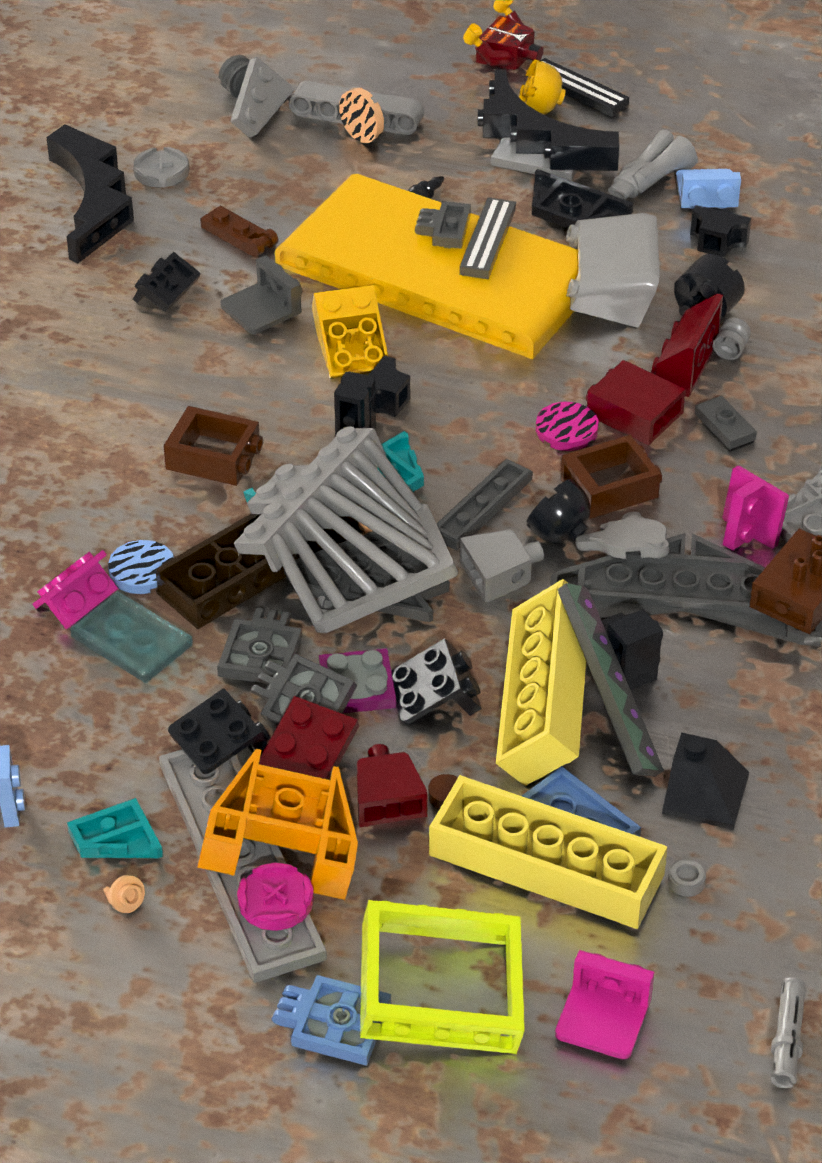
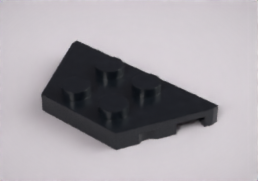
(567, 201)

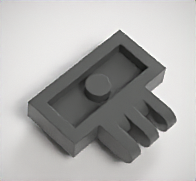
(445, 225)

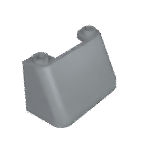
(615, 267)

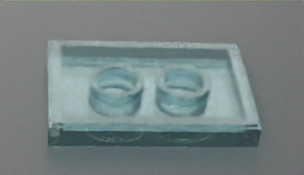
(131, 637)

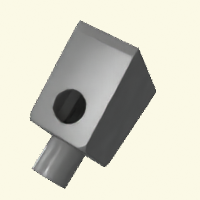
(498, 562)

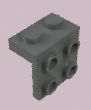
(267, 302)

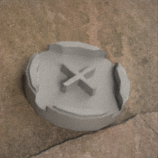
(161, 167)

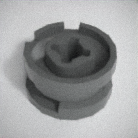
(233, 73)

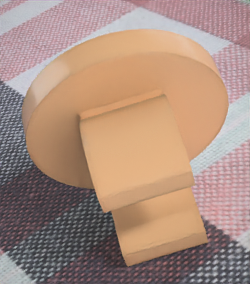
(125, 894)

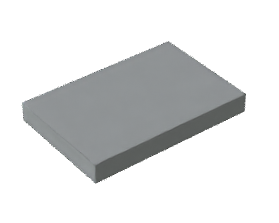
(506, 157)

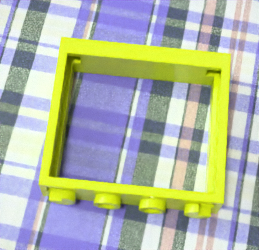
(433, 1025)

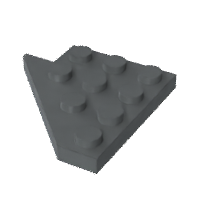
(411, 607)

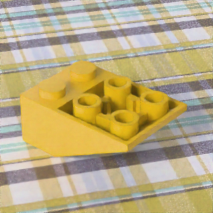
(349, 330)

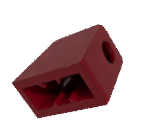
(389, 788)

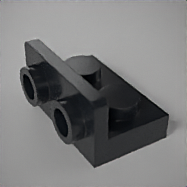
(167, 281)

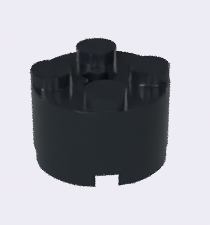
(707, 278)

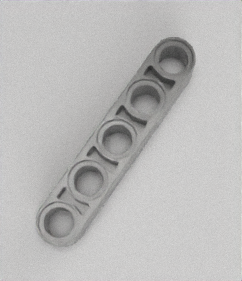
(322, 103)

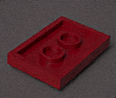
(309, 739)

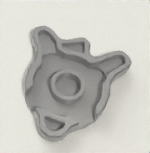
(628, 535)

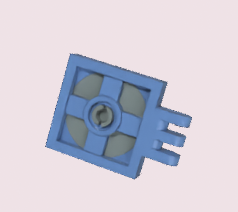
(327, 1019)

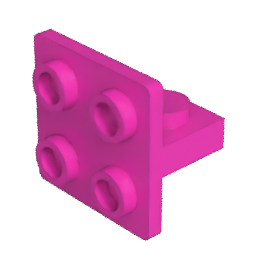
(753, 510)
(77, 589)

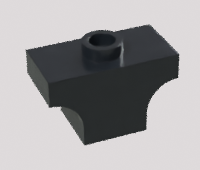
(719, 230)
(391, 387)

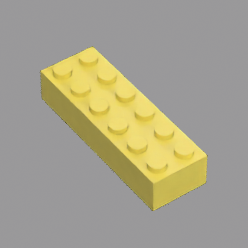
(541, 690)
(548, 851)

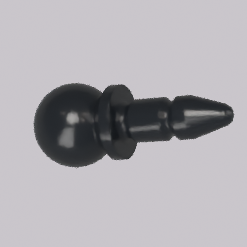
(427, 188)

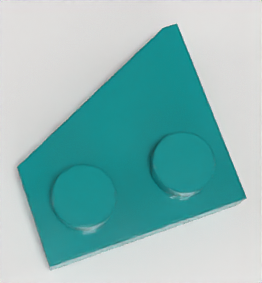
(404, 460)
(115, 833)

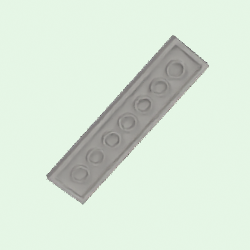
(264, 951)

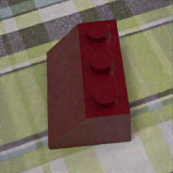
(690, 344)

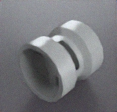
(731, 338)

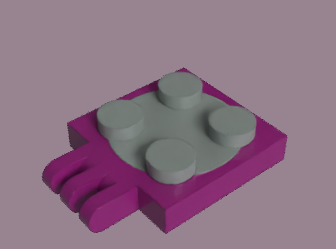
(372, 675)

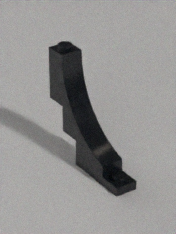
(105, 203)

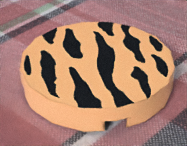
(361, 115)

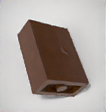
(792, 583)

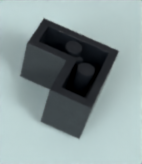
(636, 645)

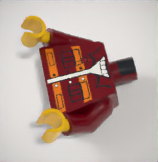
(505, 42)

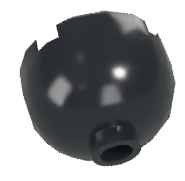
(562, 514)

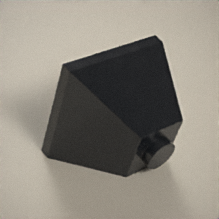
(705, 783)

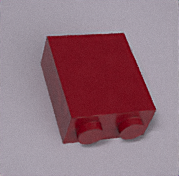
(636, 402)

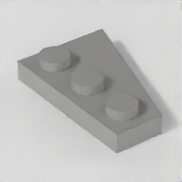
(259, 97)

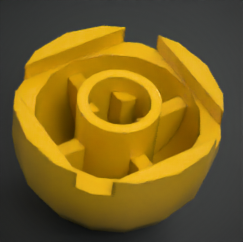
(542, 87)

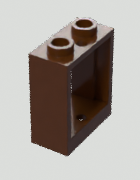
(207, 464)
(618, 494)

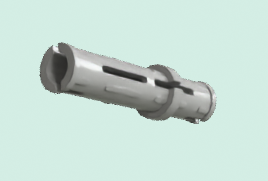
(787, 1044)

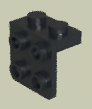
(434, 679)
(217, 732)

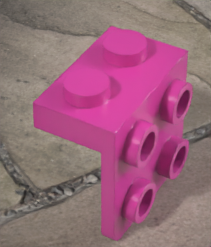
(605, 1005)

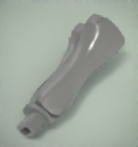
(657, 160)

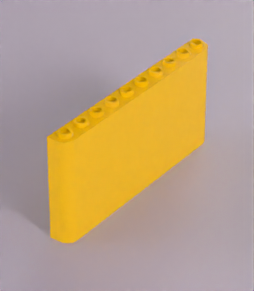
(369, 238)

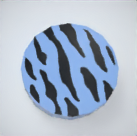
(135, 563)

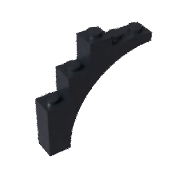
(535, 133)

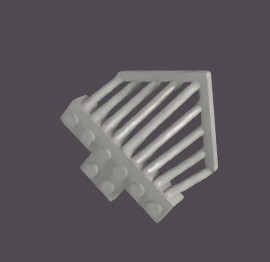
(313, 496)

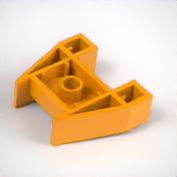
(288, 813)

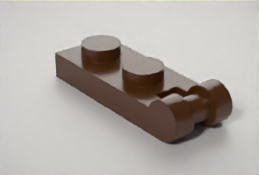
(238, 231)

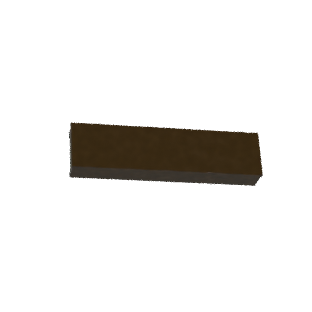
(217, 578)

